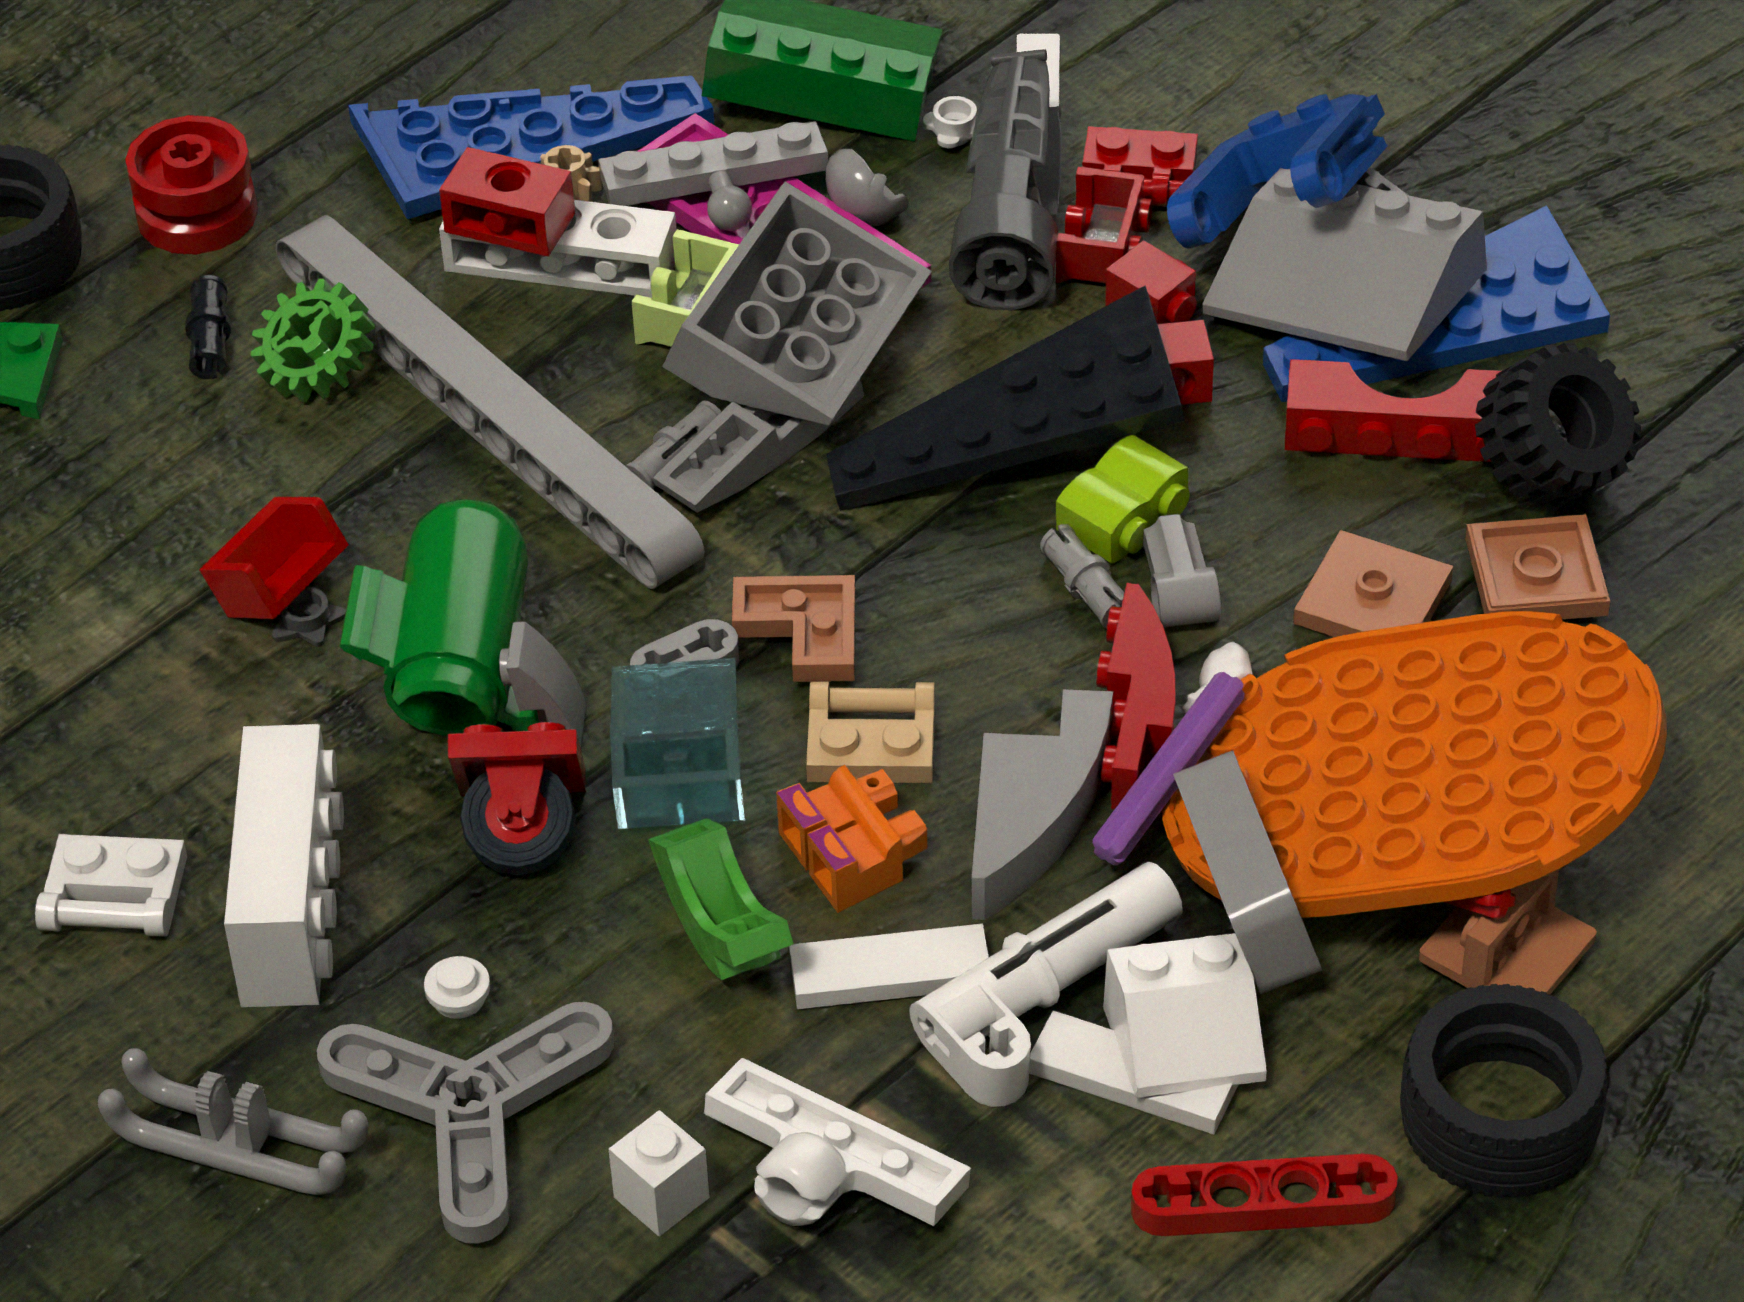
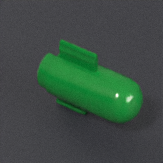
(445, 619)

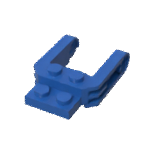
(1322, 145)

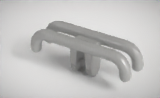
(232, 1128)

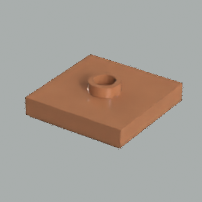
(1538, 566)
(1371, 588)

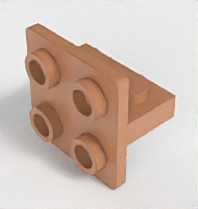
(1526, 948)

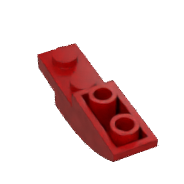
(1142, 687)

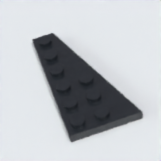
(1054, 397)

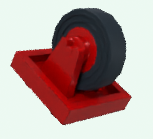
(517, 793)

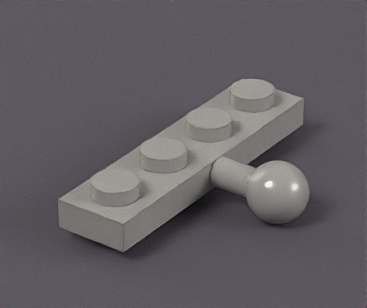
(715, 167)

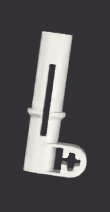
(1031, 974)

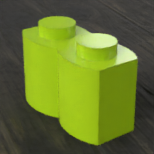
(1123, 497)

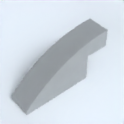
(1036, 798)

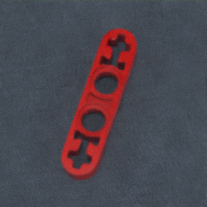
(1262, 1183)

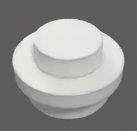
(457, 986)

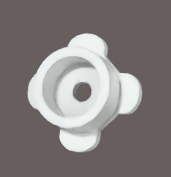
(952, 121)

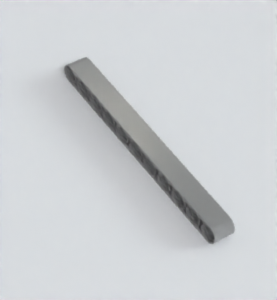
(500, 408)

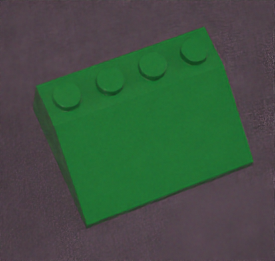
(822, 64)

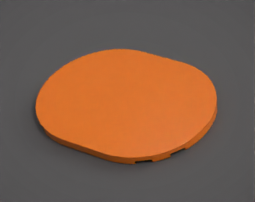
(1438, 758)

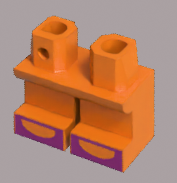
(846, 838)

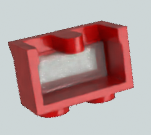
(1101, 224)

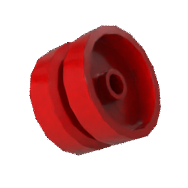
(191, 184)

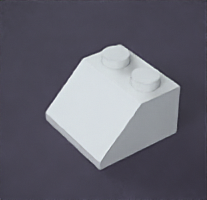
(1184, 1014)

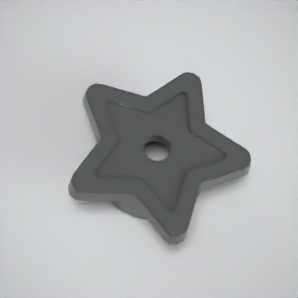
(310, 628)

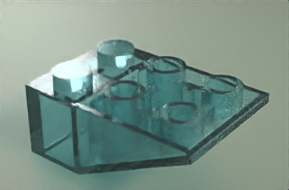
(676, 743)

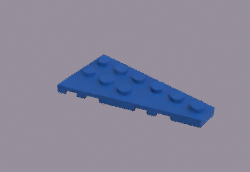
(422, 144)
(1523, 301)

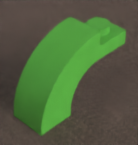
(715, 901)

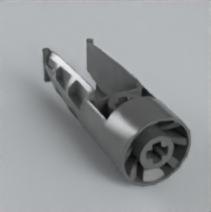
(1008, 230)

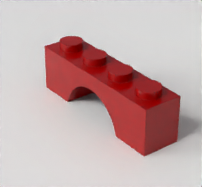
(1341, 414)

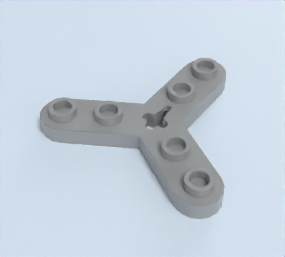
(470, 1137)

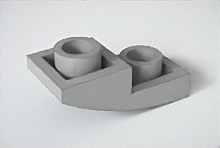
(542, 679)

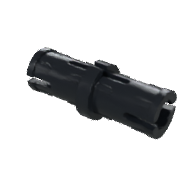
(208, 327)

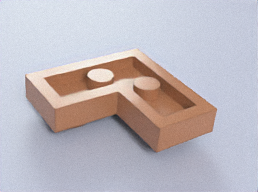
(809, 609)

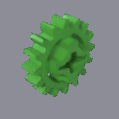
(312, 340)

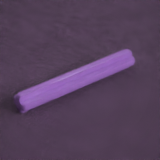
(1157, 781)

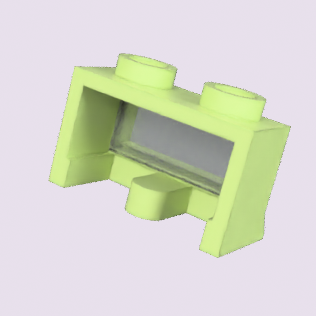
(677, 292)

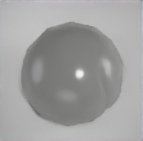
(861, 191)

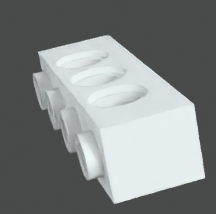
(599, 251)

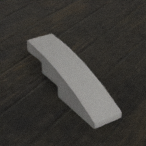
(738, 451)

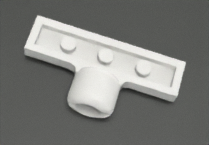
(829, 1151)

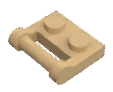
(870, 745)

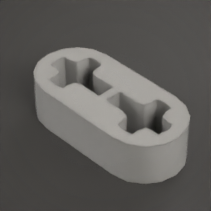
(692, 644)

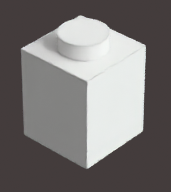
(659, 1173)

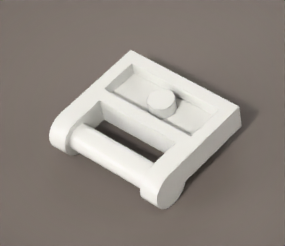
(112, 883)

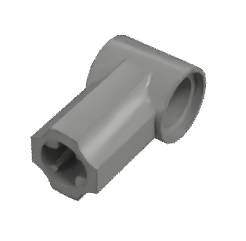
(1180, 582)

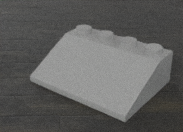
(1349, 273)
(796, 312)

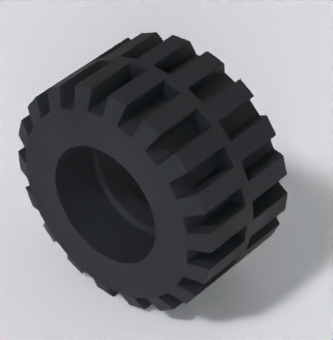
(1590, 407)

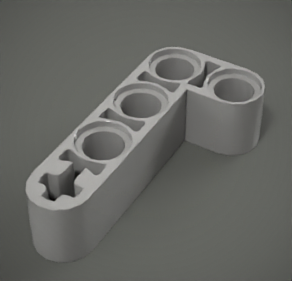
(1247, 872)

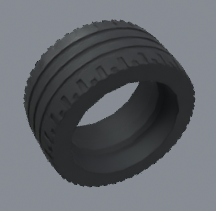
(49, 247)
(1515, 1028)

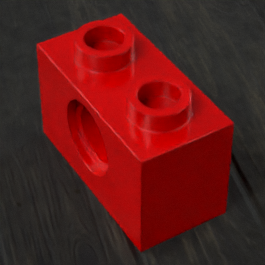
(507, 201)

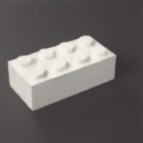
(283, 866)

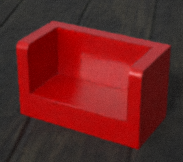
(274, 557)

